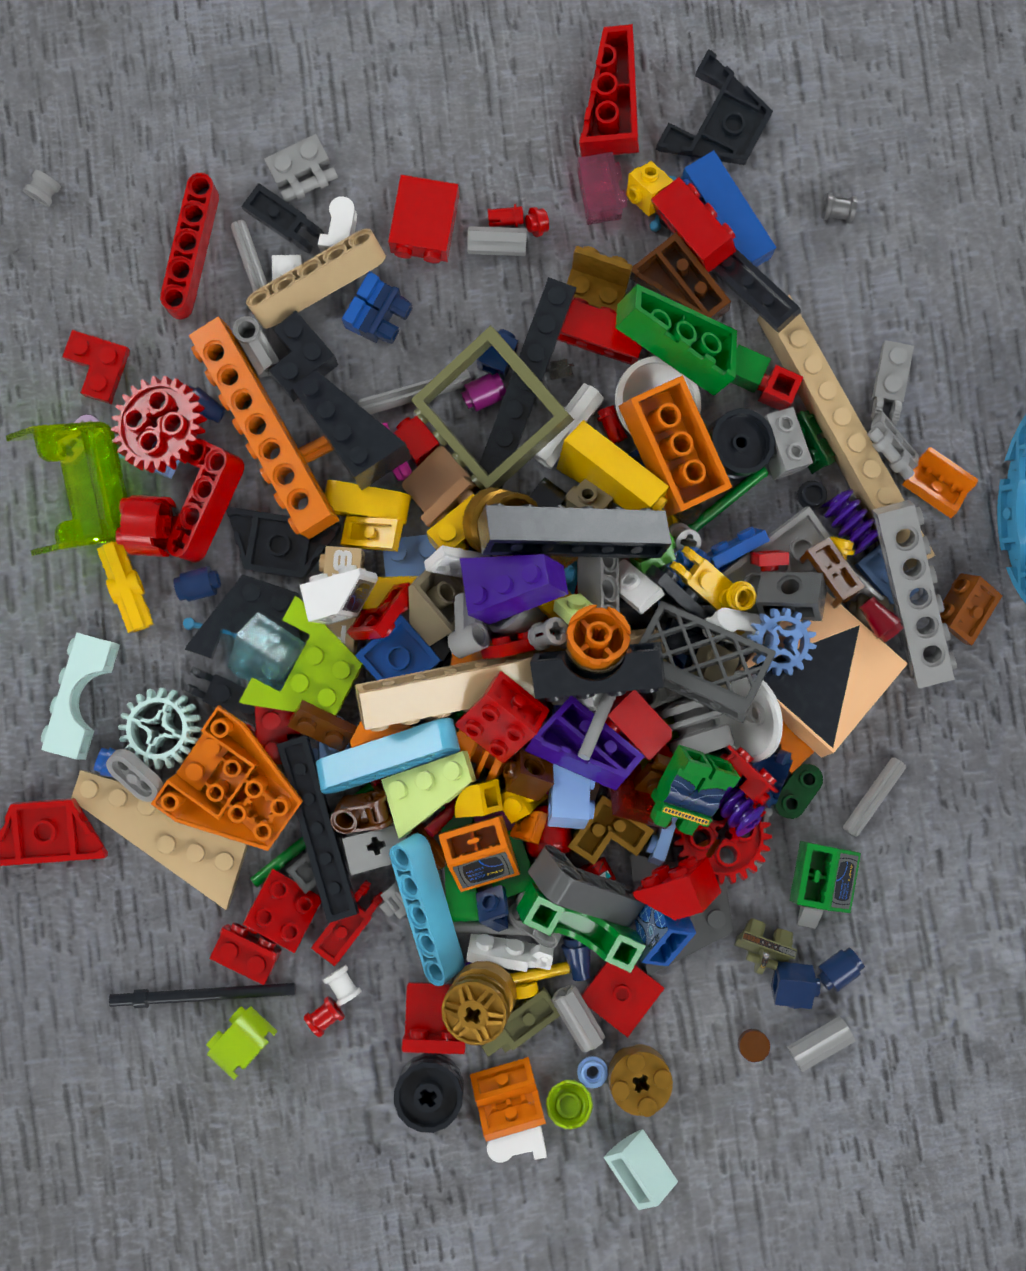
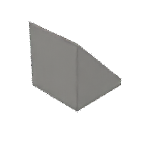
(809, 917)

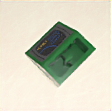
(825, 877)

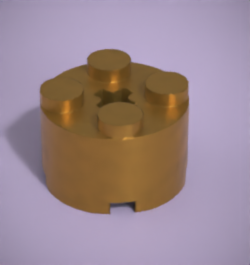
(645, 1097)

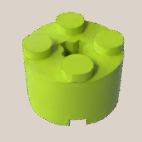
(240, 1041)

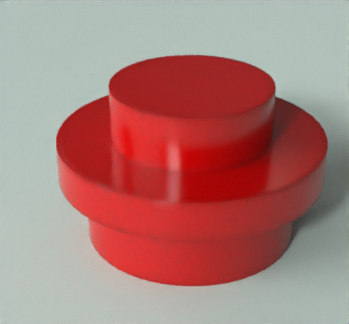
(537, 221)

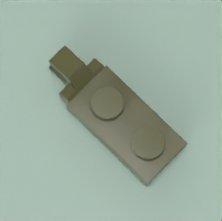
(524, 1022)

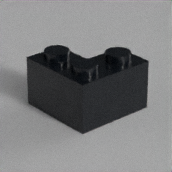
(305, 355)

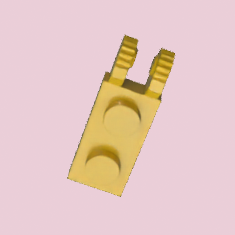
(704, 579)

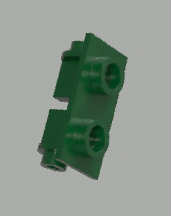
(820, 450)

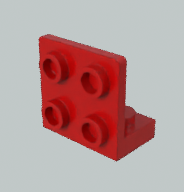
(503, 718)
(424, 1023)

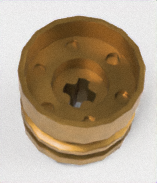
(479, 1003)

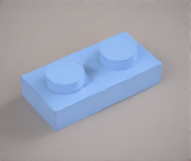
(659, 844)

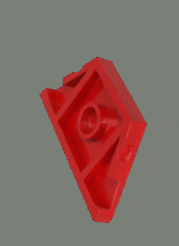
(48, 833)

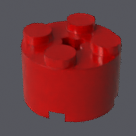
(146, 525)

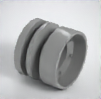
(696, 727)

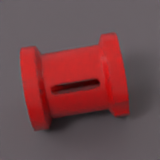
(324, 1016)

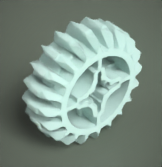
(165, 718)

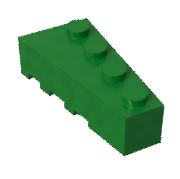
(680, 337)

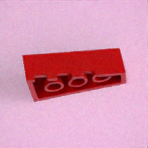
(612, 104)

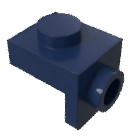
(493, 908)

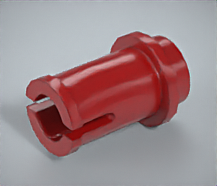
(506, 216)
(612, 424)

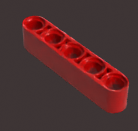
(187, 233)

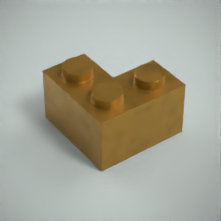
(604, 827)

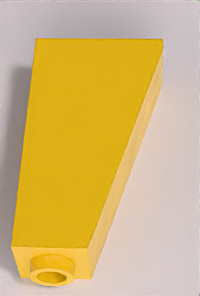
(595, 458)

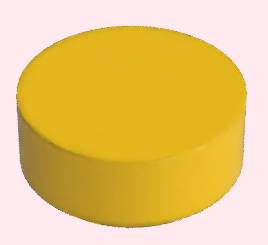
(526, 990)

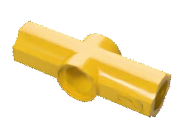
(125, 587)

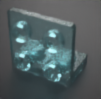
(264, 652)

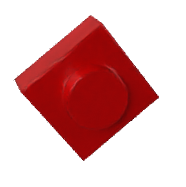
(769, 559)

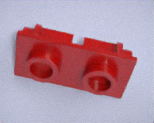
(757, 782)

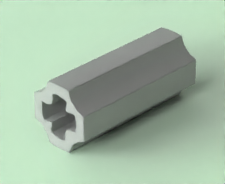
(496, 241)
(578, 1018)
(821, 1043)

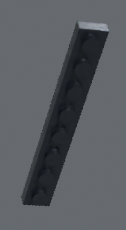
(536, 355)

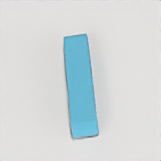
(387, 756)
(427, 909)

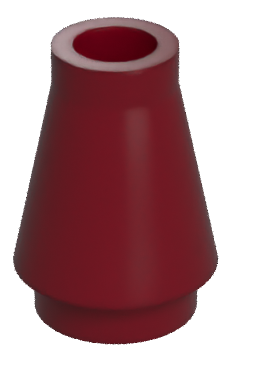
(881, 620)

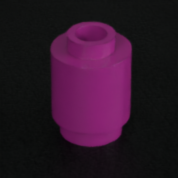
(483, 391)

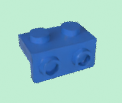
(726, 552)

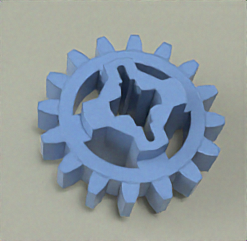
(792, 634)

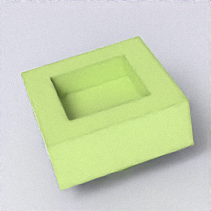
(568, 606)

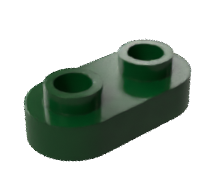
(796, 788)

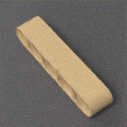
(316, 278)

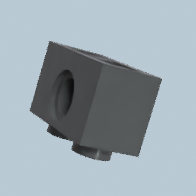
(808, 594)

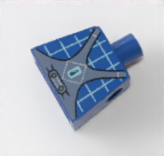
(662, 936)

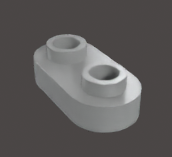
(134, 775)

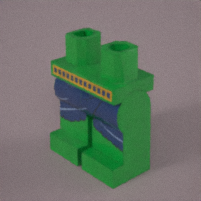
(691, 789)

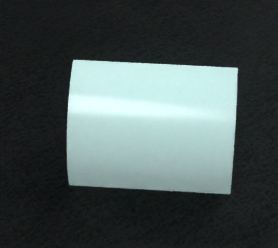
(641, 1170)

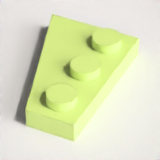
(425, 789)

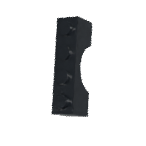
(558, 676)

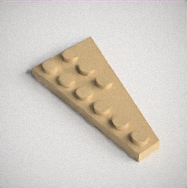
(196, 856)

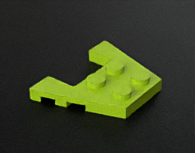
(320, 675)

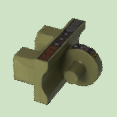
(763, 950)

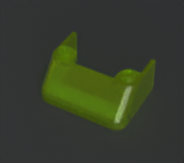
(91, 481)

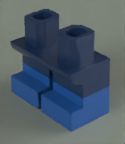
(373, 308)

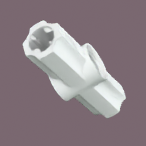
(581, 408)

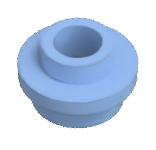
(592, 1081)

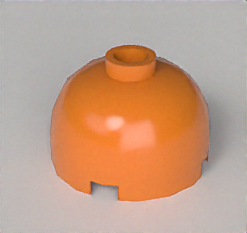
(598, 637)

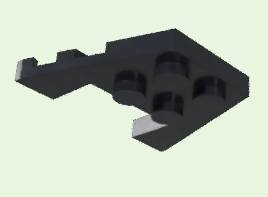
(730, 125)
(238, 608)

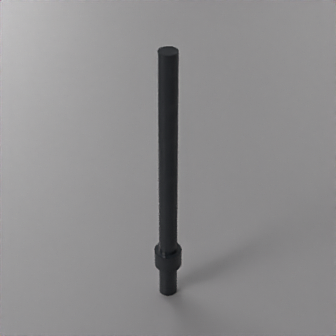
(142, 997)

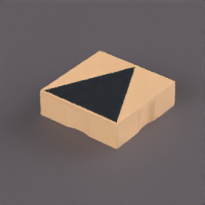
(838, 684)

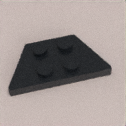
(272, 546)

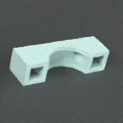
(67, 730)

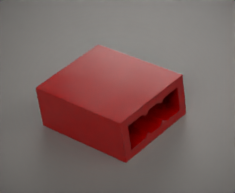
(423, 219)

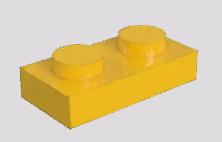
(372, 533)

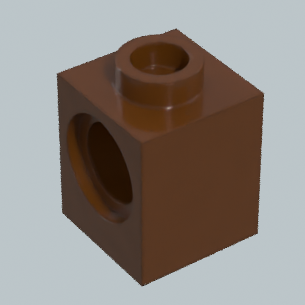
(528, 775)

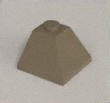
(433, 605)

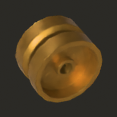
(477, 504)

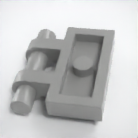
(297, 161)
(893, 446)

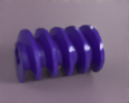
(851, 520)
(740, 810)

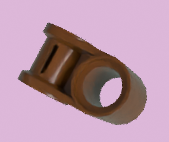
(366, 810)

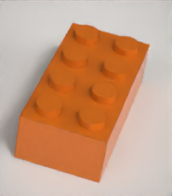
(675, 444)

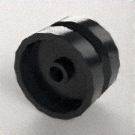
(742, 442)
(426, 1111)

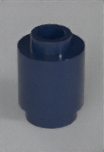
(197, 584)
(840, 969)

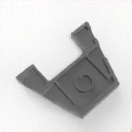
(709, 925)

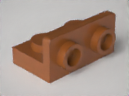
(969, 607)

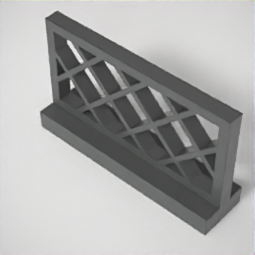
(696, 687)

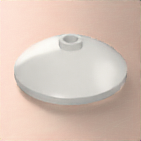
(645, 376)
(763, 724)

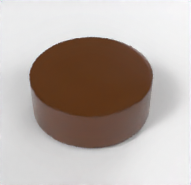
(753, 1045)

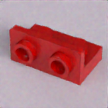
(245, 953)

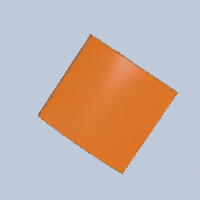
(507, 1099)

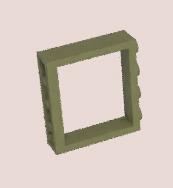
(529, 449)

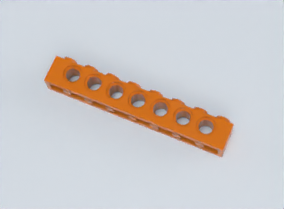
(208, 343)

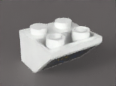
(337, 596)

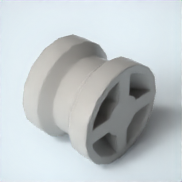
(42, 188)

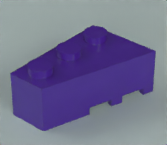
(510, 584)
(562, 739)

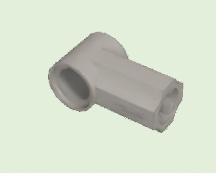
(256, 347)
(469, 632)

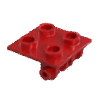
(282, 911)

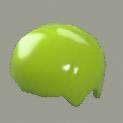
(569, 1104)

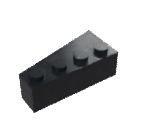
(355, 435)

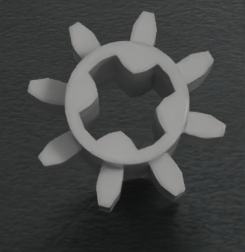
(393, 902)

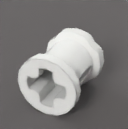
(342, 985)

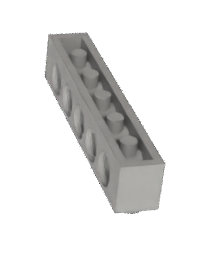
(888, 522)

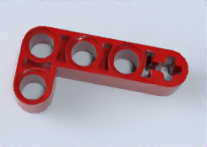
(206, 501)

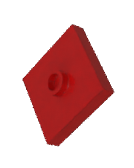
(621, 996)

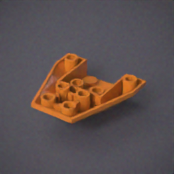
(230, 786)

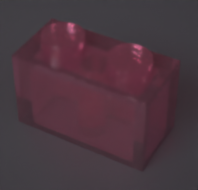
(600, 188)

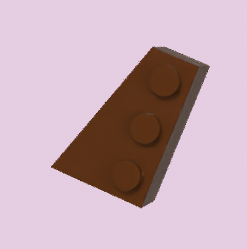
(681, 277)

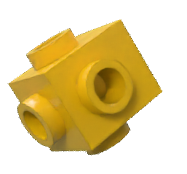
(644, 184)

